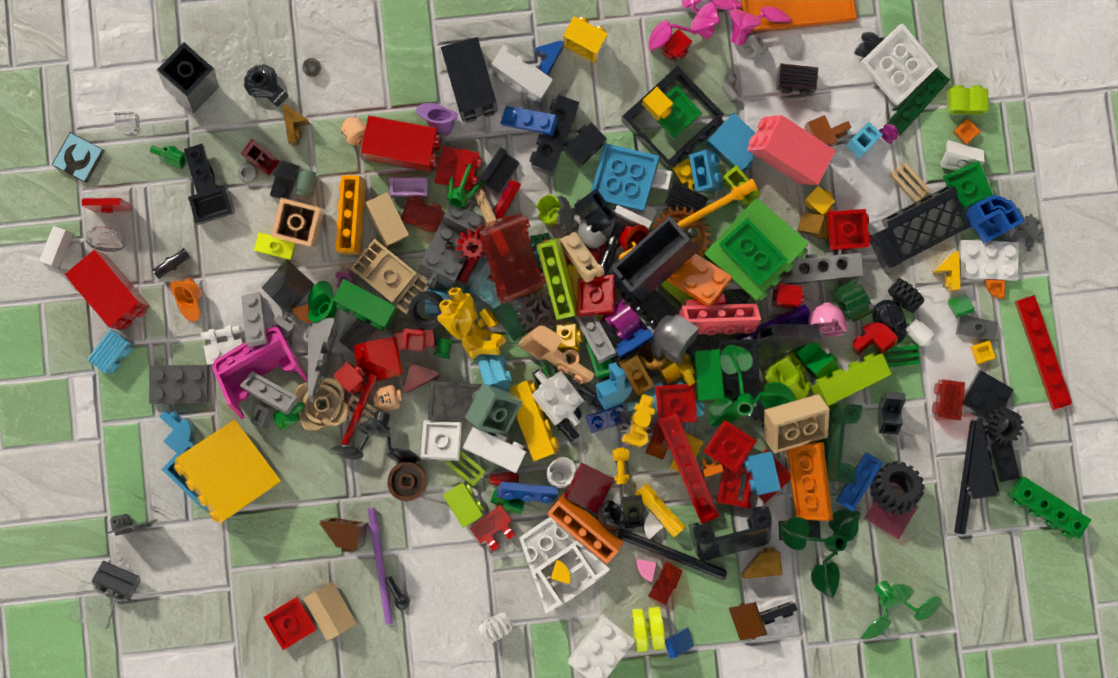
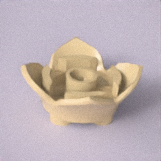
(334, 414)

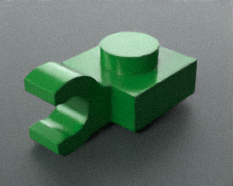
(512, 505)

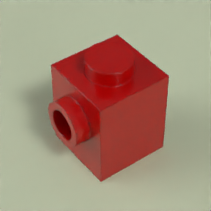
(676, 46)

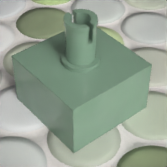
(493, 409)

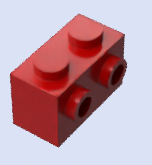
(351, 378)

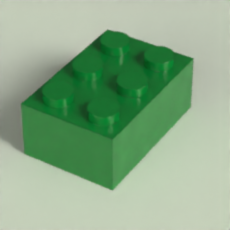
(365, 305)

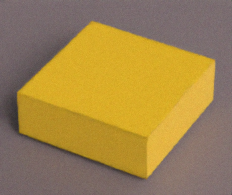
(983, 352)

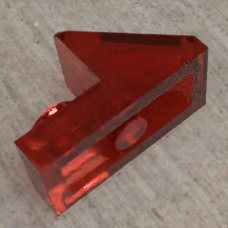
(658, 444)
(665, 583)

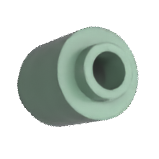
(306, 183)

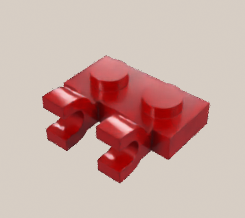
(491, 524)

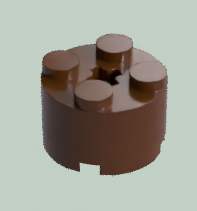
(406, 492)

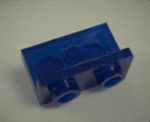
(606, 419)

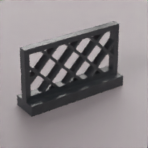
(921, 207)

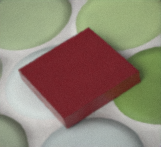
(589, 487)

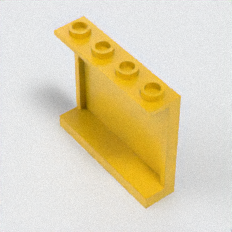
(226, 472)

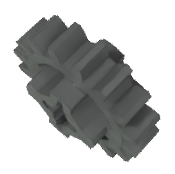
(528, 311)

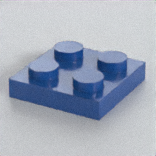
(640, 338)

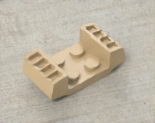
(389, 275)

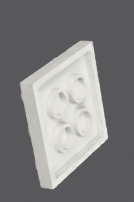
(898, 64)

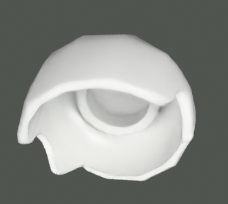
(561, 472)

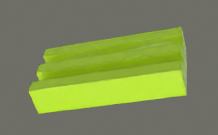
(477, 477)

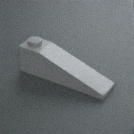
(320, 344)

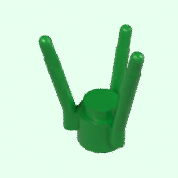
(458, 196)

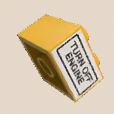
(585, 39)

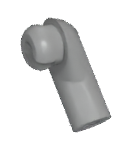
(728, 86)

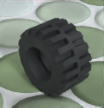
(903, 476)

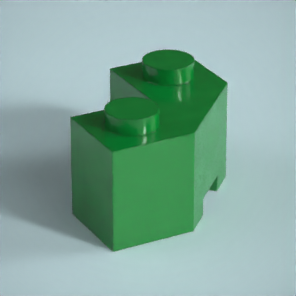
(816, 360)

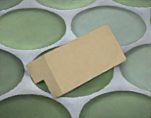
(386, 220)
(330, 611)

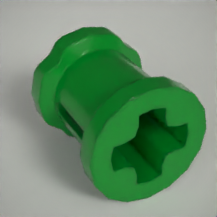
(443, 347)

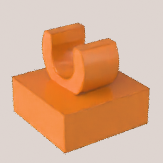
(711, 469)

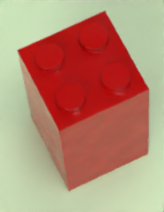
(401, 144)
(107, 290)

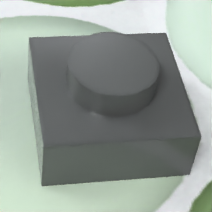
(262, 416)

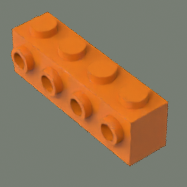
(585, 528)

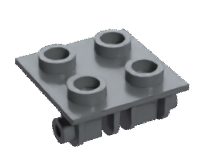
(123, 524)

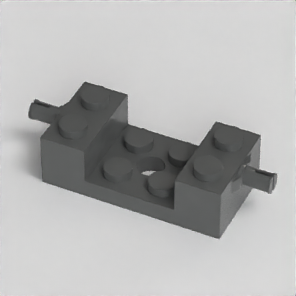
(437, 262)

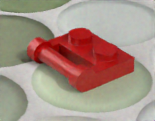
(730, 485)

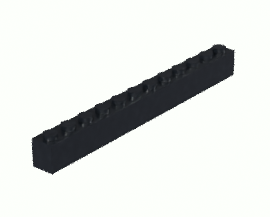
(656, 308)

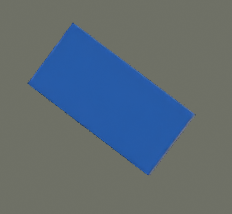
(678, 643)

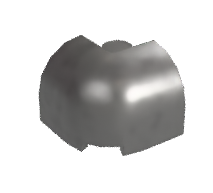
(673, 337)

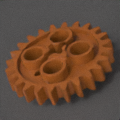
(701, 239)

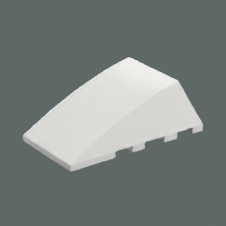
(551, 543)

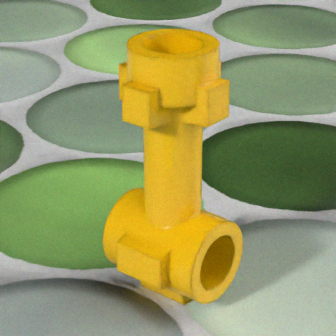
(620, 456)

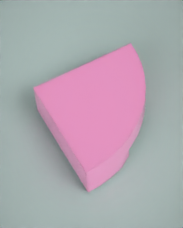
(646, 569)

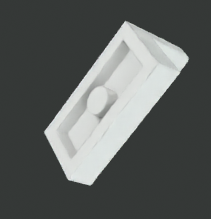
(960, 155)
(636, 217)
(56, 247)

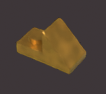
(293, 120)
(814, 225)
(636, 374)

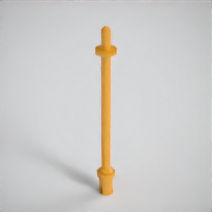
(736, 194)

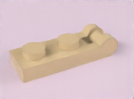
(581, 257)

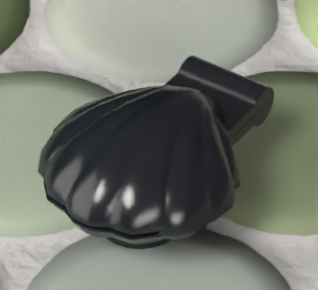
(263, 83)

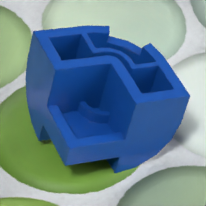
(993, 217)

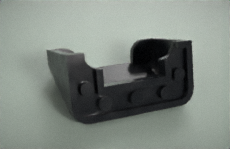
(712, 547)

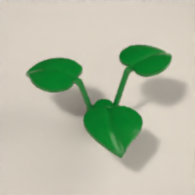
(735, 360)
(892, 598)

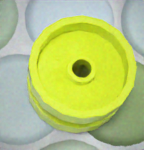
(648, 629)

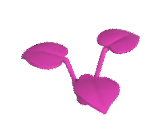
(745, 22)
(702, 24)

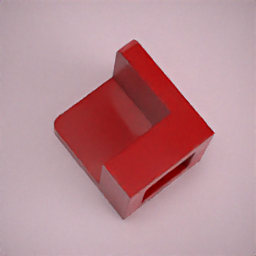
(413, 340)

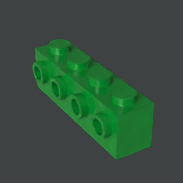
(1048, 507)

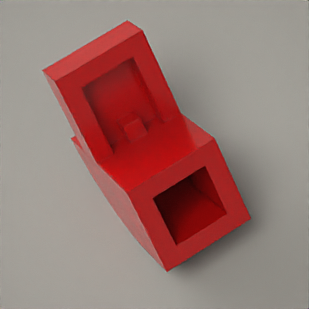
(875, 334)

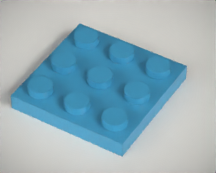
(625, 176)

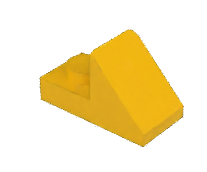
(950, 266)

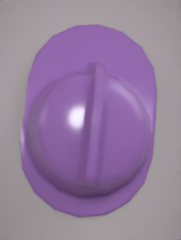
(437, 117)

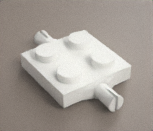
(557, 397)

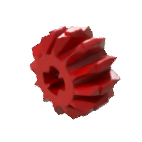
(464, 245)

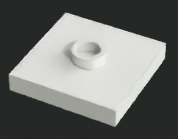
(441, 440)

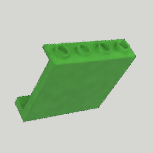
(777, 231)

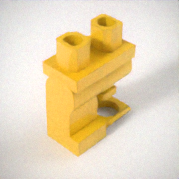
(640, 420)

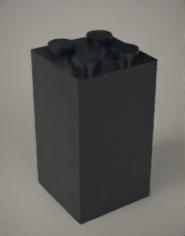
(188, 77)
(470, 79)

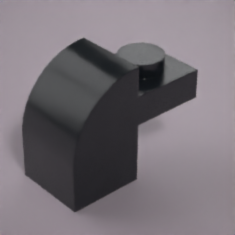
(890, 413)

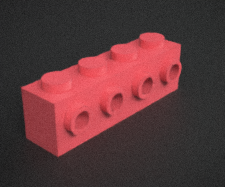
(723, 318)

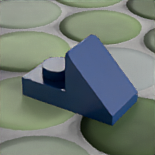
(550, 53)

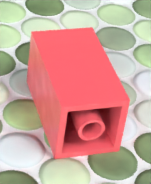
(790, 150)

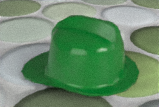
(321, 302)

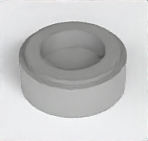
(247, 173)

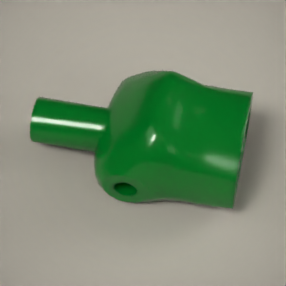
(170, 155)
(284, 421)

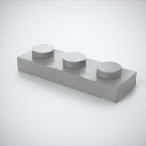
(254, 319)
(596, 337)
(269, 392)

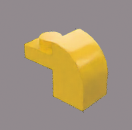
(673, 371)

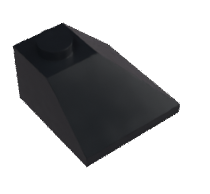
(288, 286)

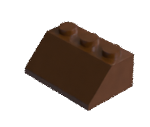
(345, 533)

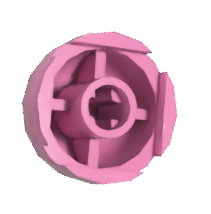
(829, 319)

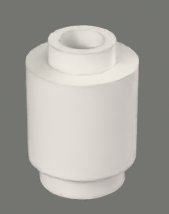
(920, 333)

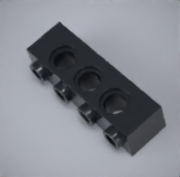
(548, 164)

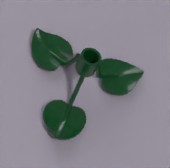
(845, 527)

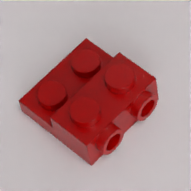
(454, 164)
(848, 229)

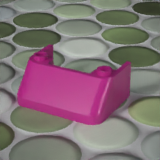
(238, 363)

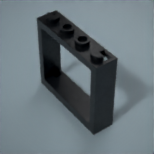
(676, 74)

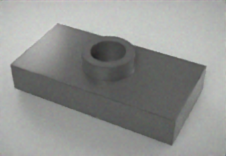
(977, 328)

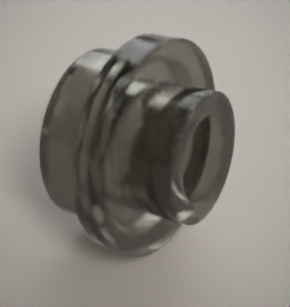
(307, 63)

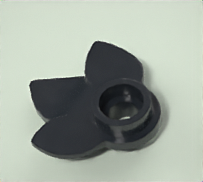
(869, 43)

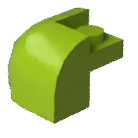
(789, 371)

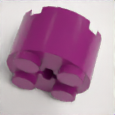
(625, 320)

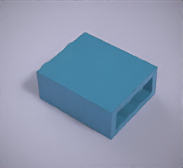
(732, 142)

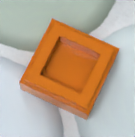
(966, 131)

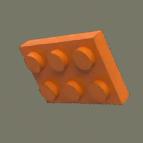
(700, 280)

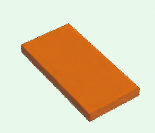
(810, 482)

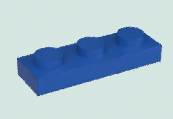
(529, 120)
(865, 473)
(527, 492)

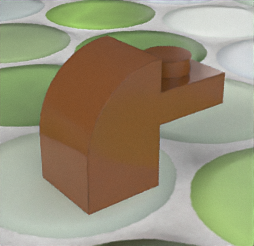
(821, 129)

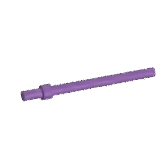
(374, 528)

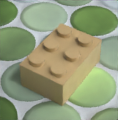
(796, 423)

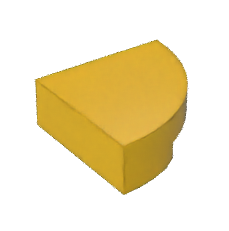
(561, 573)

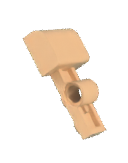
(543, 345)

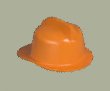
(187, 298)

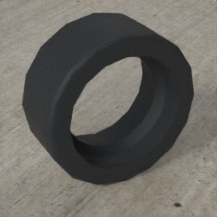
(415, 317)

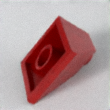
(379, 358)

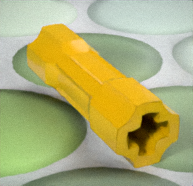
(660, 510)

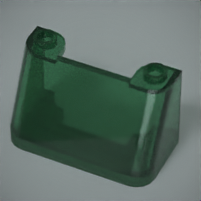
(833, 444)

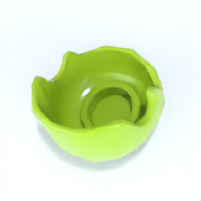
(548, 209)

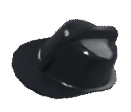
(892, 316)

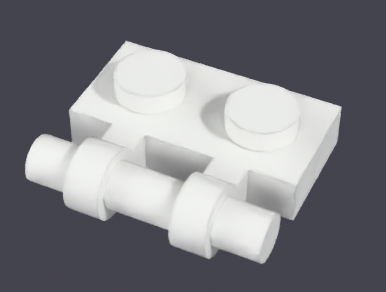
(217, 349)

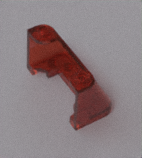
(511, 257)

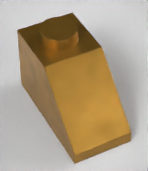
(764, 564)

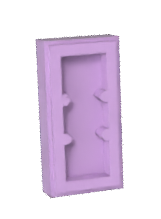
(408, 186)

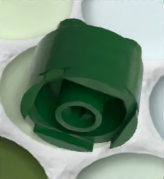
(853, 300)

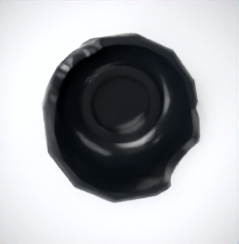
(609, 515)

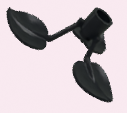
(377, 426)

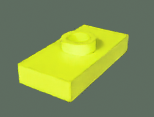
(274, 246)

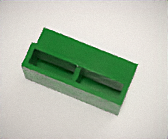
(707, 374)

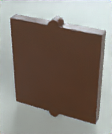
(747, 621)

